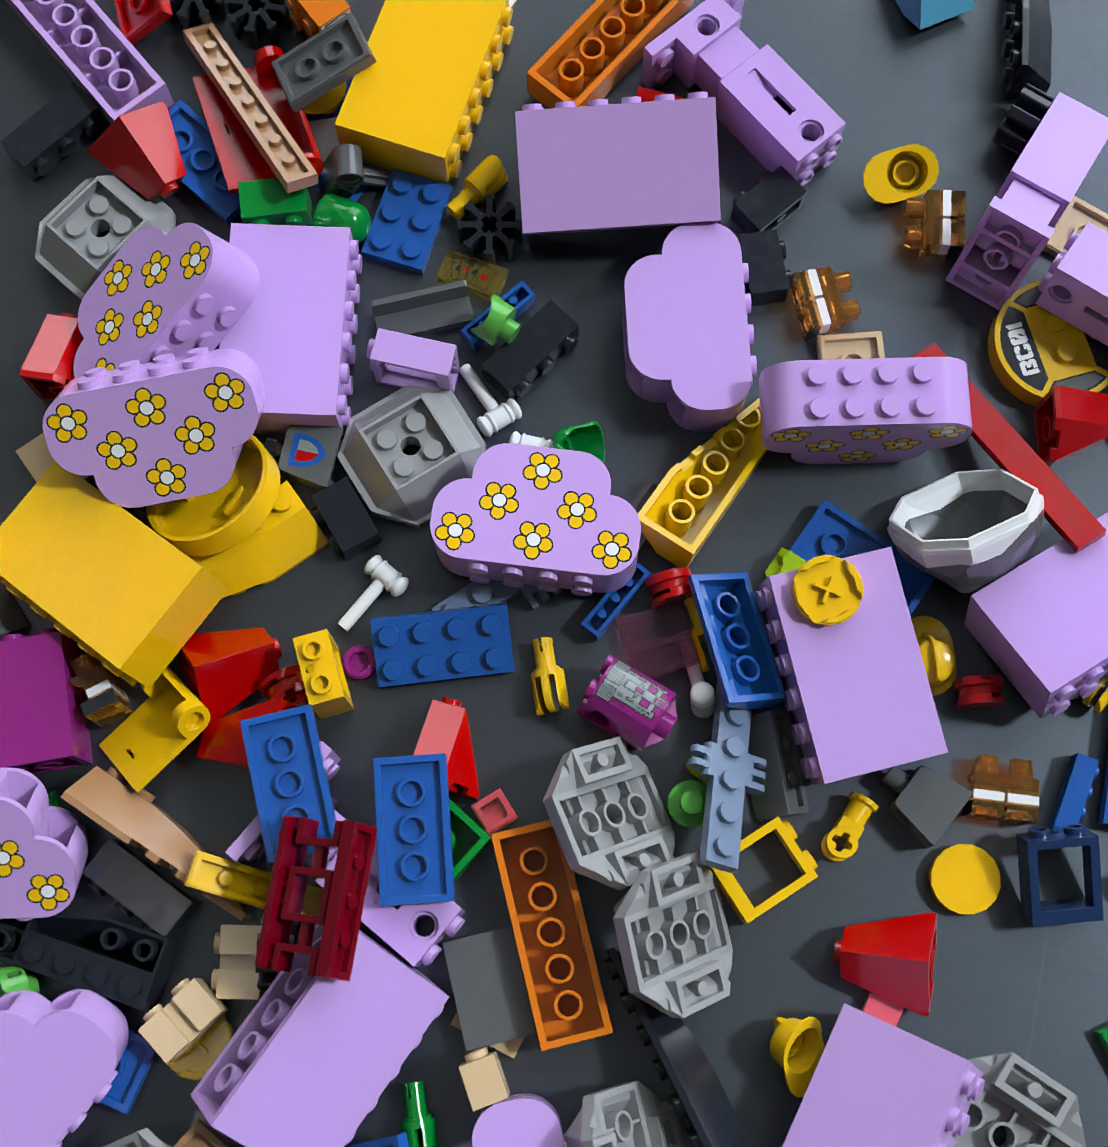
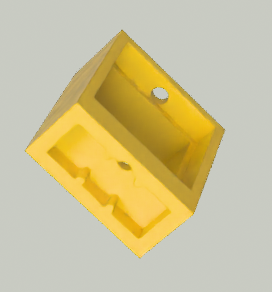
(326, 678)
(803, 861)

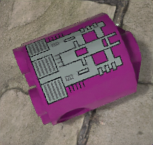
(629, 705)

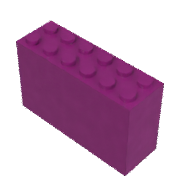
(39, 706)

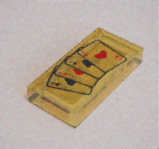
(481, 277)

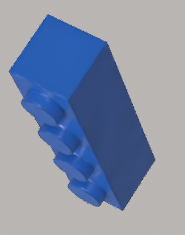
(519, 297)
(613, 604)
(1074, 791)

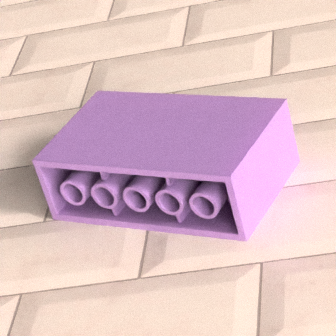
(618, 164)
(300, 322)
(1048, 624)
(854, 684)
(319, 1051)
(884, 1090)

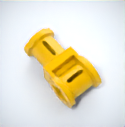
(848, 827)

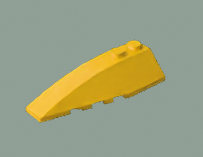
(276, 547)

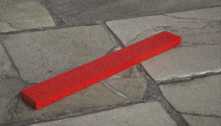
(1015, 456)

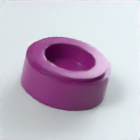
(359, 663)

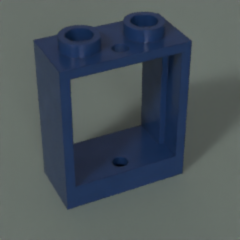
(1062, 910)

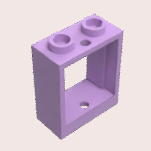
(413, 360)

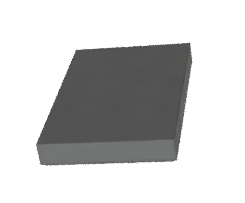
(323, 62)
(489, 988)

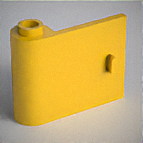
(156, 730)

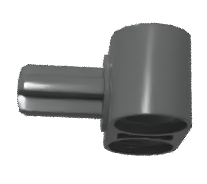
(345, 172)

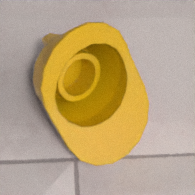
(900, 173)
(936, 652)
(797, 1049)

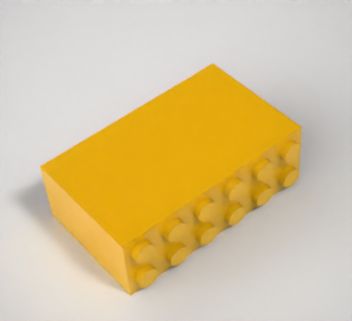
(427, 84)
(103, 576)

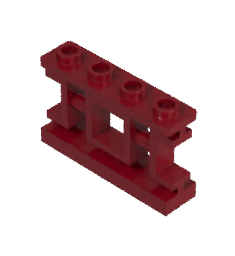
(340, 900)

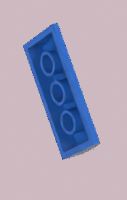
(737, 640)

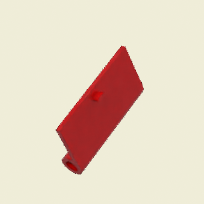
(237, 152)

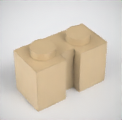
(237, 972)
(183, 1019)
(484, 1078)

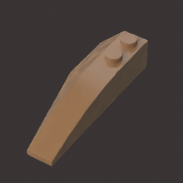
(141, 823)

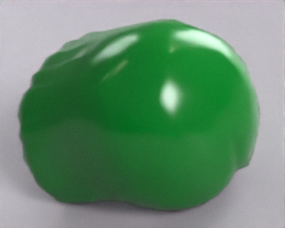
(342, 212)
(583, 438)

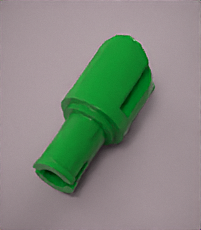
(417, 1123)

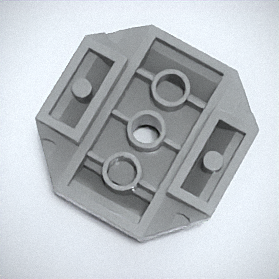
(70, 233)
(401, 484)
(608, 814)
(675, 937)
(1025, 1103)
(625, 1118)

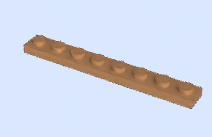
(251, 108)

